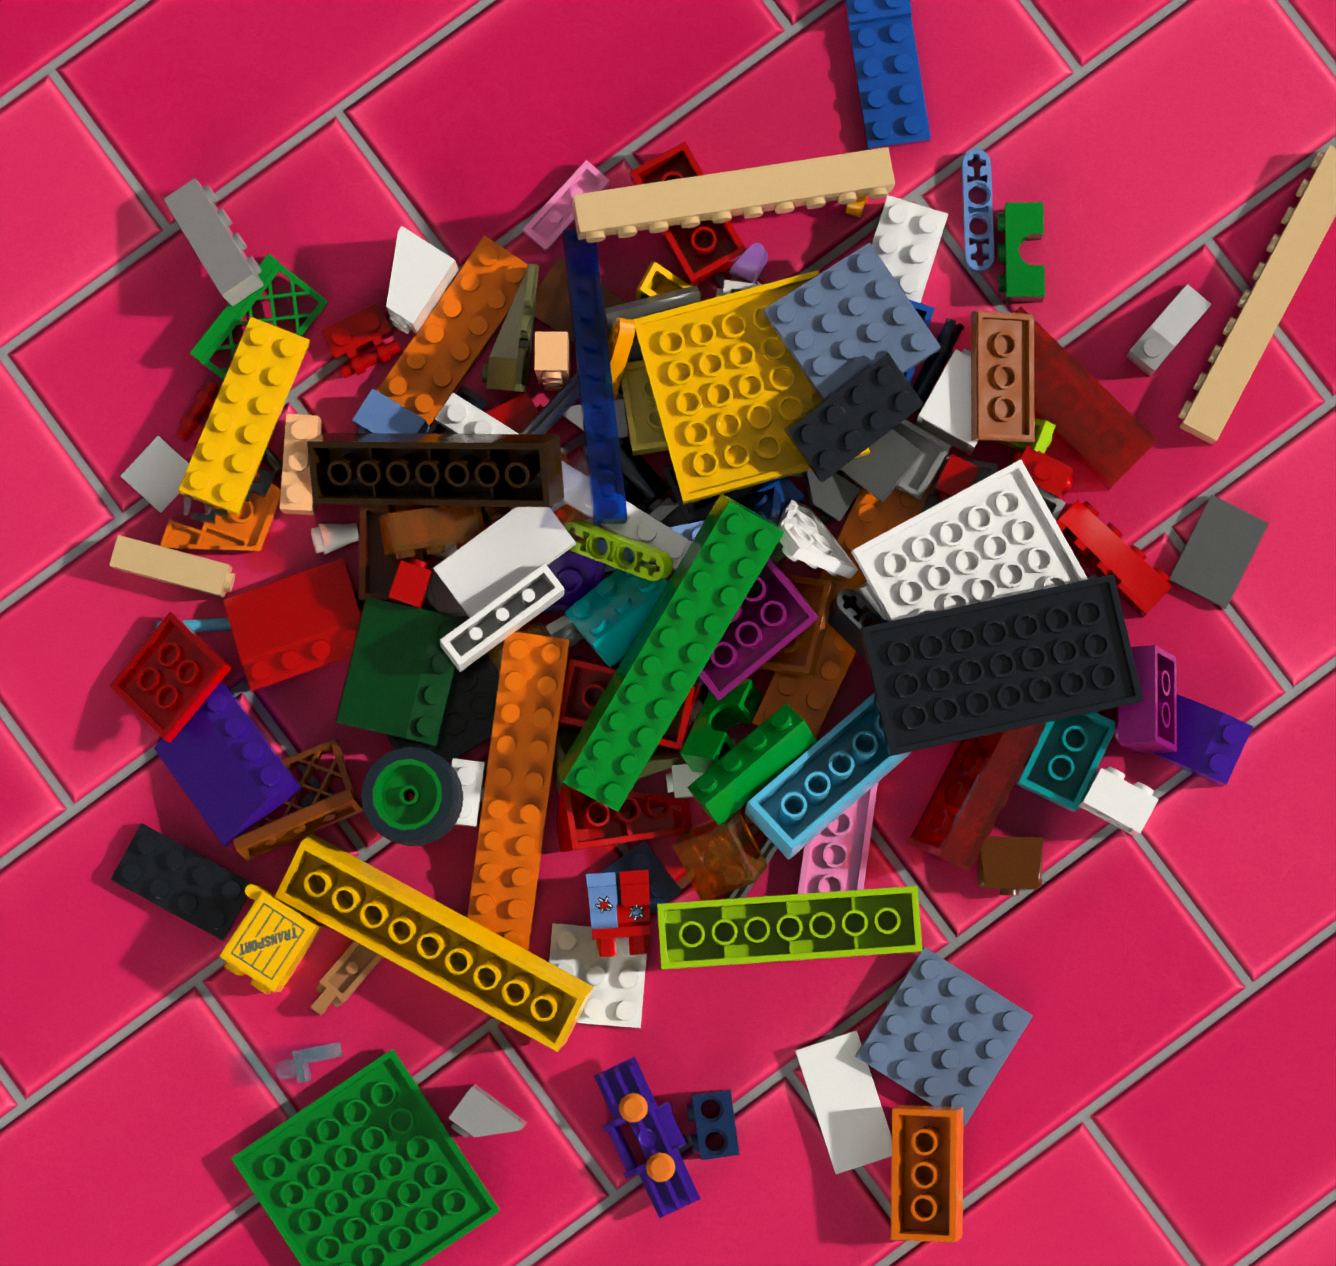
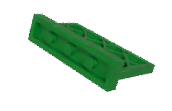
(232, 315)

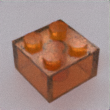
(720, 856)

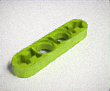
(615, 552)

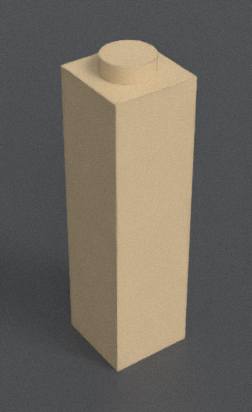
(172, 566)

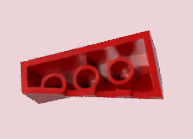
(1107, 554)

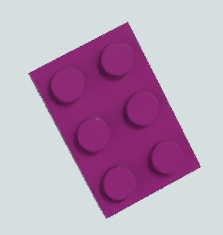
(1151, 723)

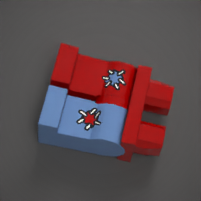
(623, 920)

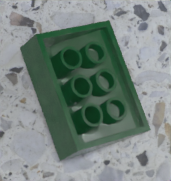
(398, 672)

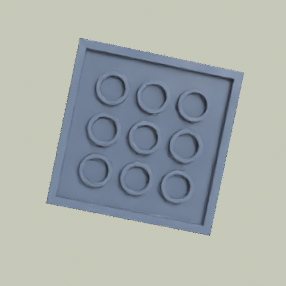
(848, 321)
(943, 1034)

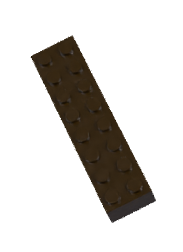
(436, 469)

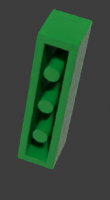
(752, 764)

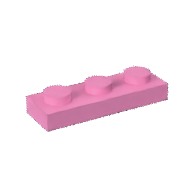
(557, 213)

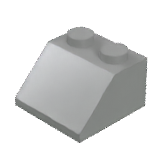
(483, 1115)

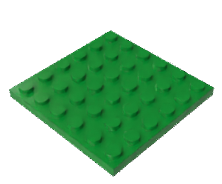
(366, 1175)

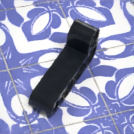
(848, 615)

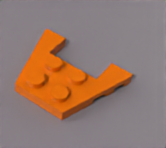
(232, 533)

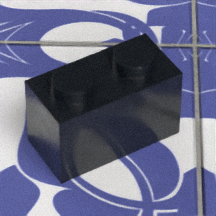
(640, 481)

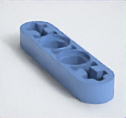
(977, 211)

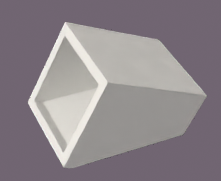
(417, 280)
(949, 404)

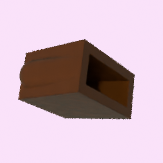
(1010, 864)

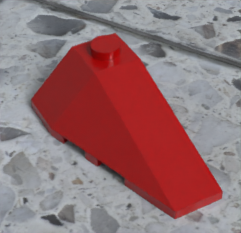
(643, 816)

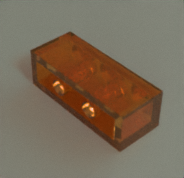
(429, 529)

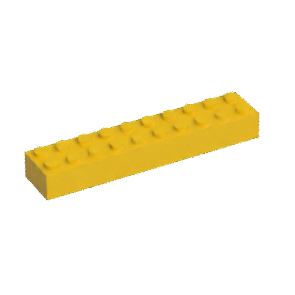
(434, 942)

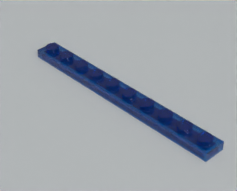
(594, 380)

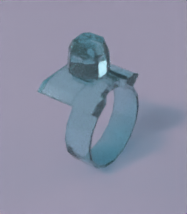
(299, 1066)

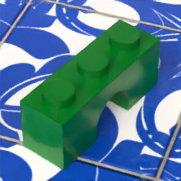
(1019, 224)
(707, 740)

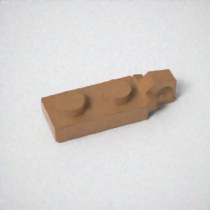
(345, 976)

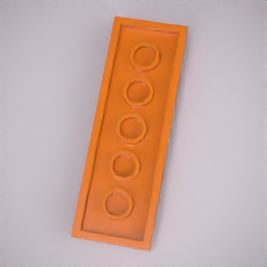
(455, 331)

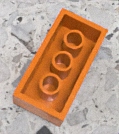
(927, 1173)

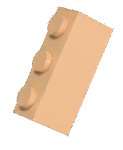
(552, 359)
(296, 479)

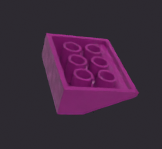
(761, 627)

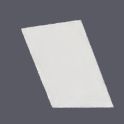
(157, 474)

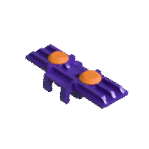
(656, 1131)

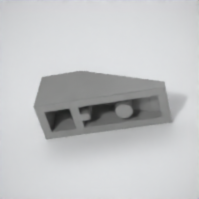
(1168, 330)

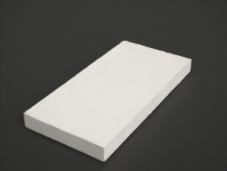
(503, 556)
(845, 1102)

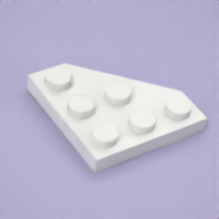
(811, 542)

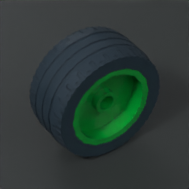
(408, 773)

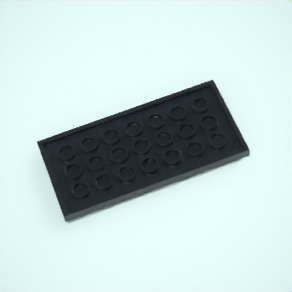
(1001, 665)

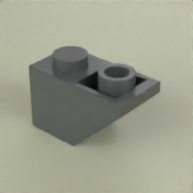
(830, 497)

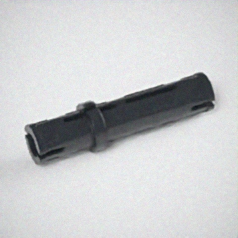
(936, 362)

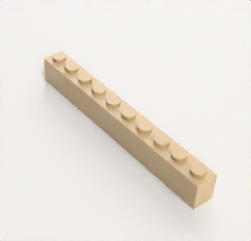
(733, 194)
(1265, 303)

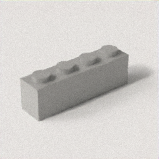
(214, 241)

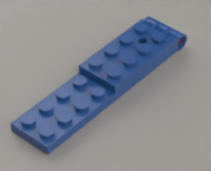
(887, 72)

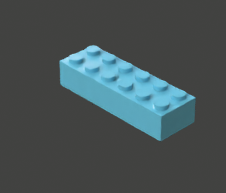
(824, 781)

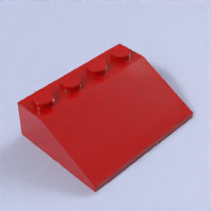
(295, 624)

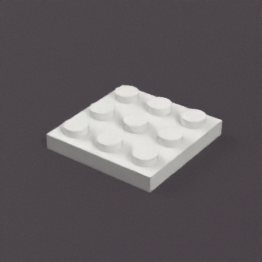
(616, 980)

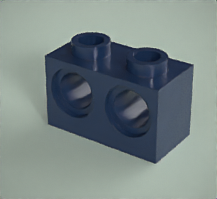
(723, 1123)

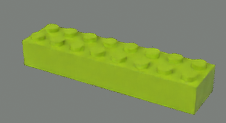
(789, 927)

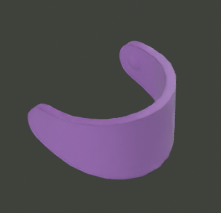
(750, 263)

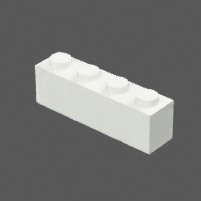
(502, 617)

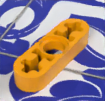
(619, 349)

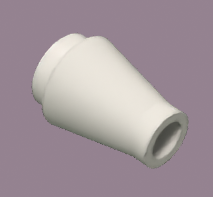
(333, 536)

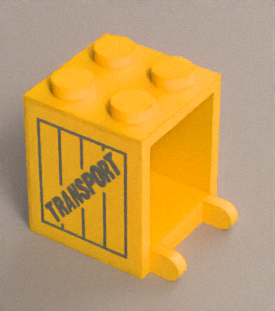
(269, 941)

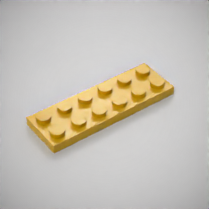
(244, 416)

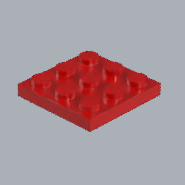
(170, 677)

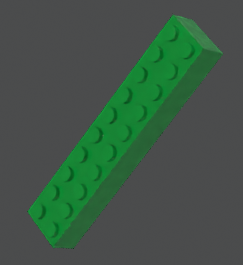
(669, 652)

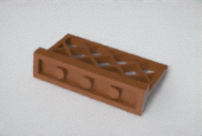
(306, 819)

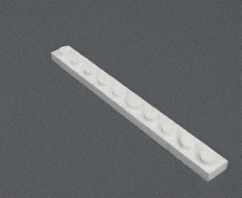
(465, 418)

